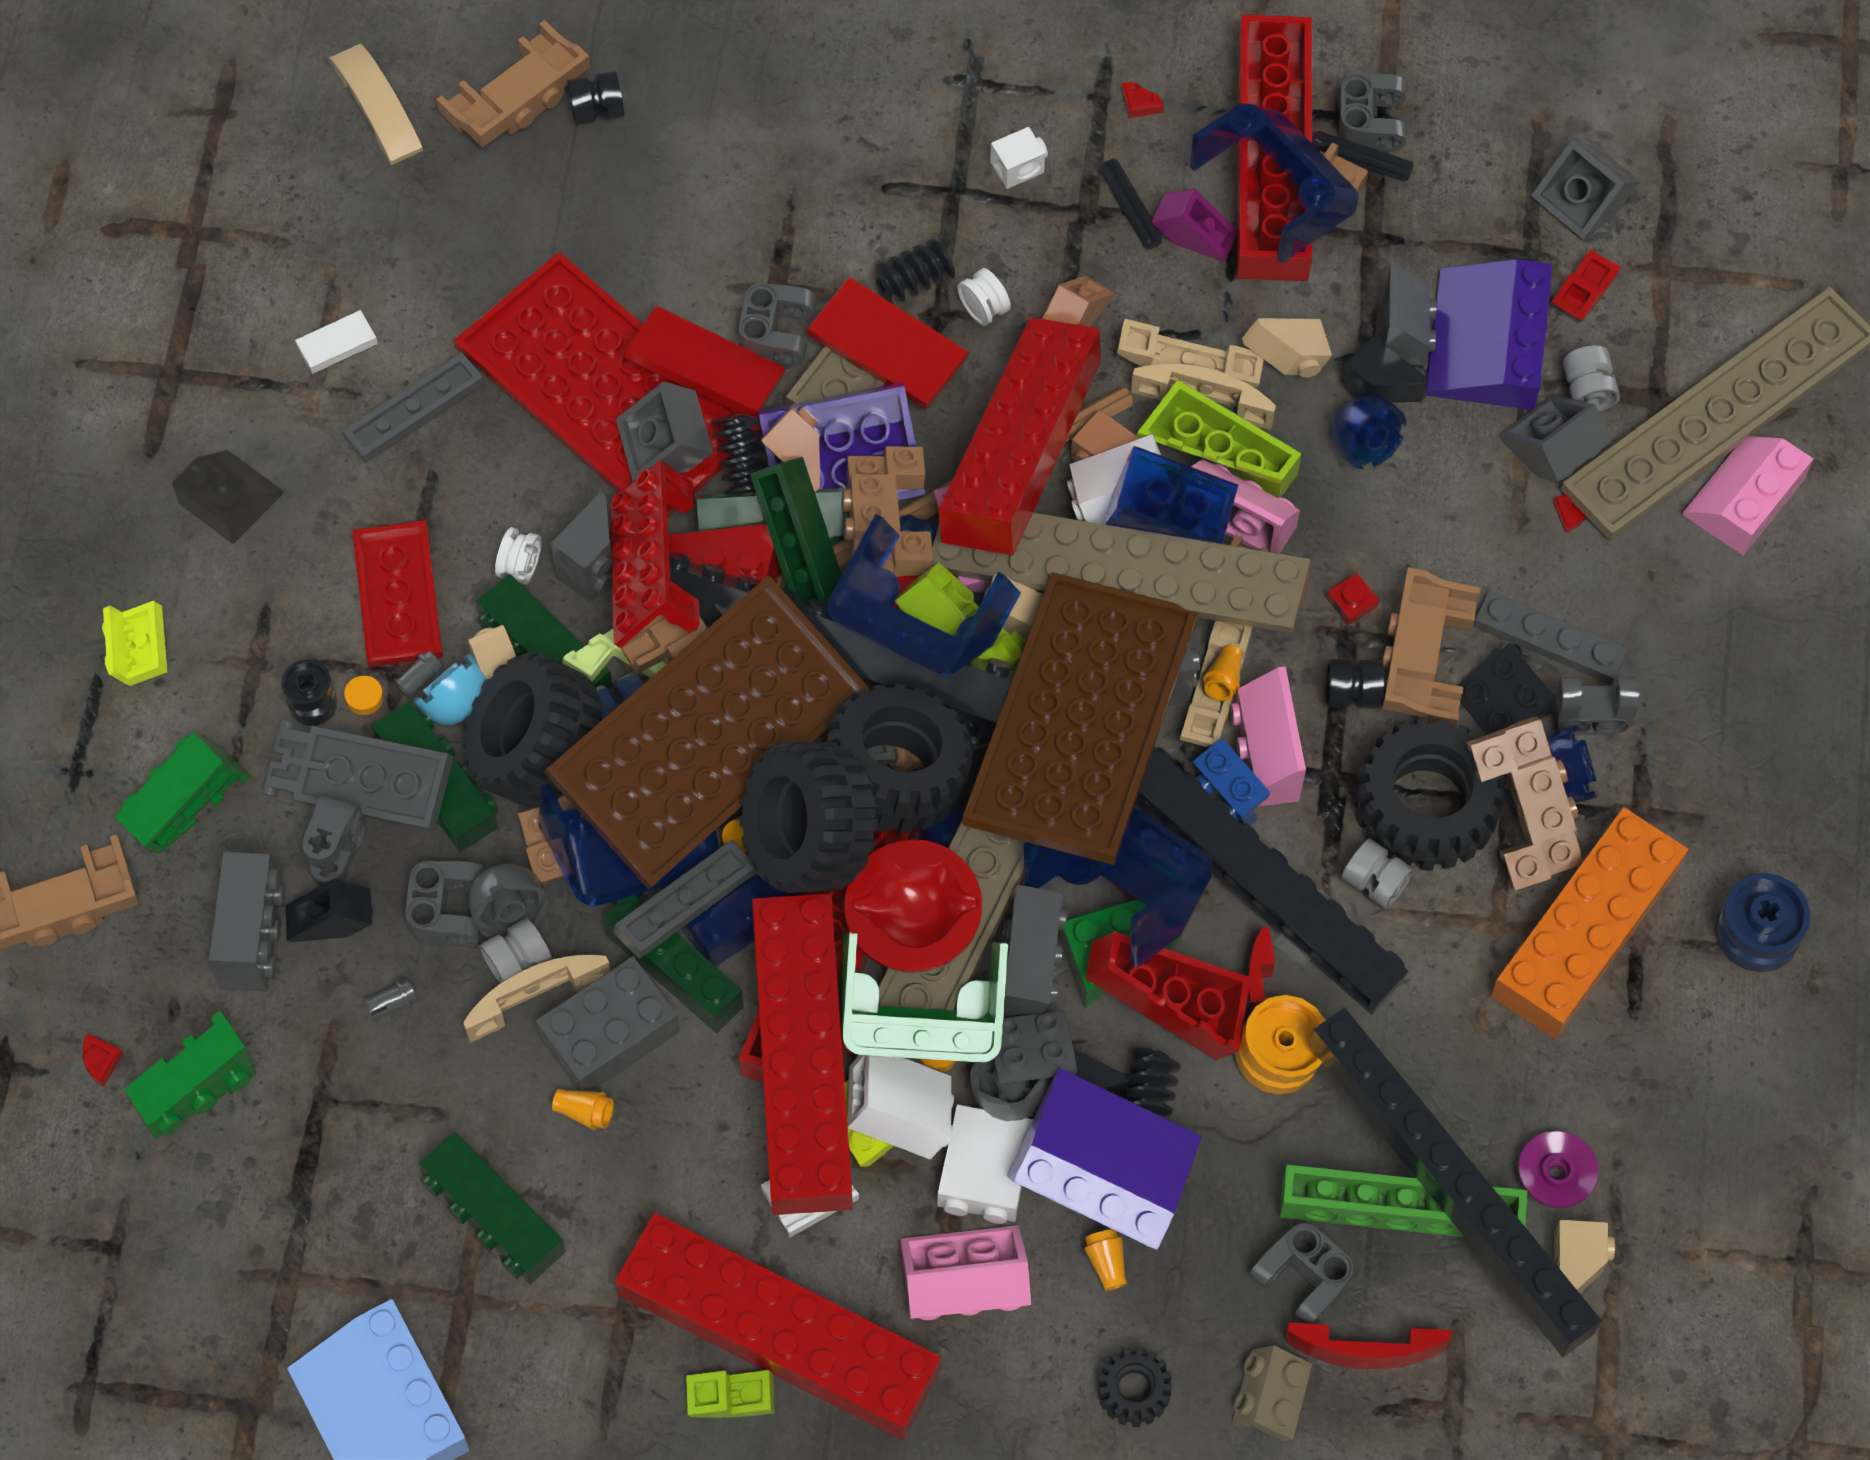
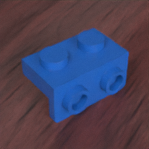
(1231, 780)

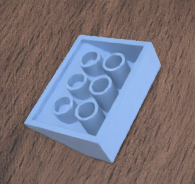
(377, 1393)

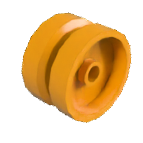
(1276, 1045)

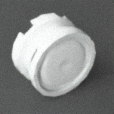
(983, 296)
(518, 555)

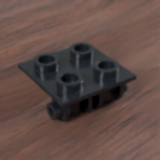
(1505, 692)

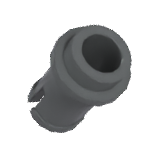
(419, 674)
(391, 999)

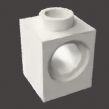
(1018, 157)

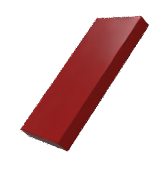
(887, 342)
(704, 362)
(397, 593)

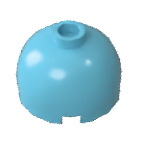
(452, 693)

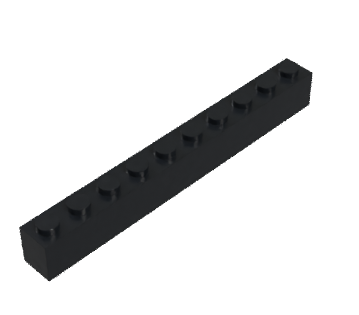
(975, 688)
(1270, 885)
(1454, 1182)

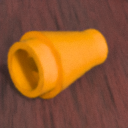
(1224, 674)
(585, 1107)
(1107, 1258)

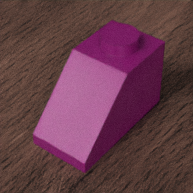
(1194, 224)

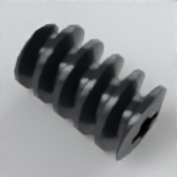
(913, 269)
(741, 450)
(1150, 1079)

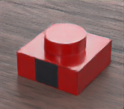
(1352, 599)

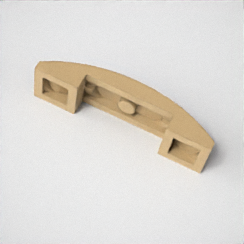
(377, 102)
(1145, 347)
(1252, 405)
(1205, 715)
(487, 1014)

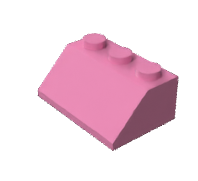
(1749, 490)
(1255, 513)
(1270, 735)
(965, 1272)

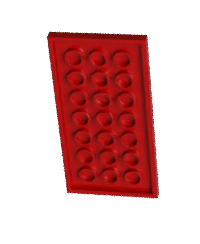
(561, 357)

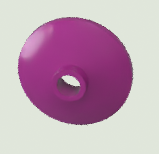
(1561, 1152)

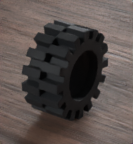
(1143, 1364)

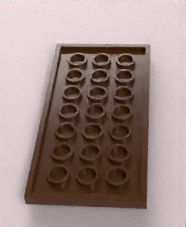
(1081, 718)
(686, 740)

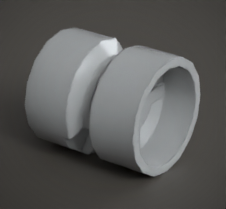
(1591, 376)
(1377, 873)
(516, 951)

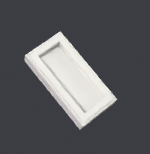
(336, 342)

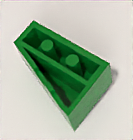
(178, 791)
(1083, 930)
(192, 1079)

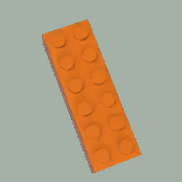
(1589, 923)

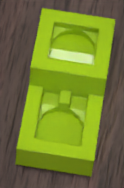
(730, 1395)

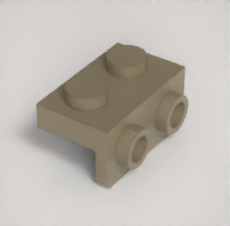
(1272, 1392)

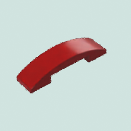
(1315, 1342)

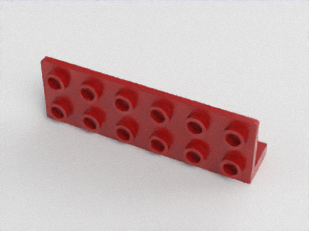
(642, 554)

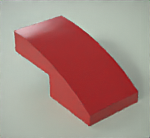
(1586, 286)
(1261, 966)

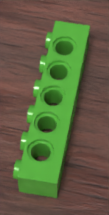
(1373, 1201)

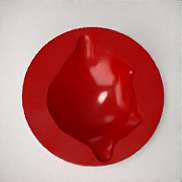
(914, 906)

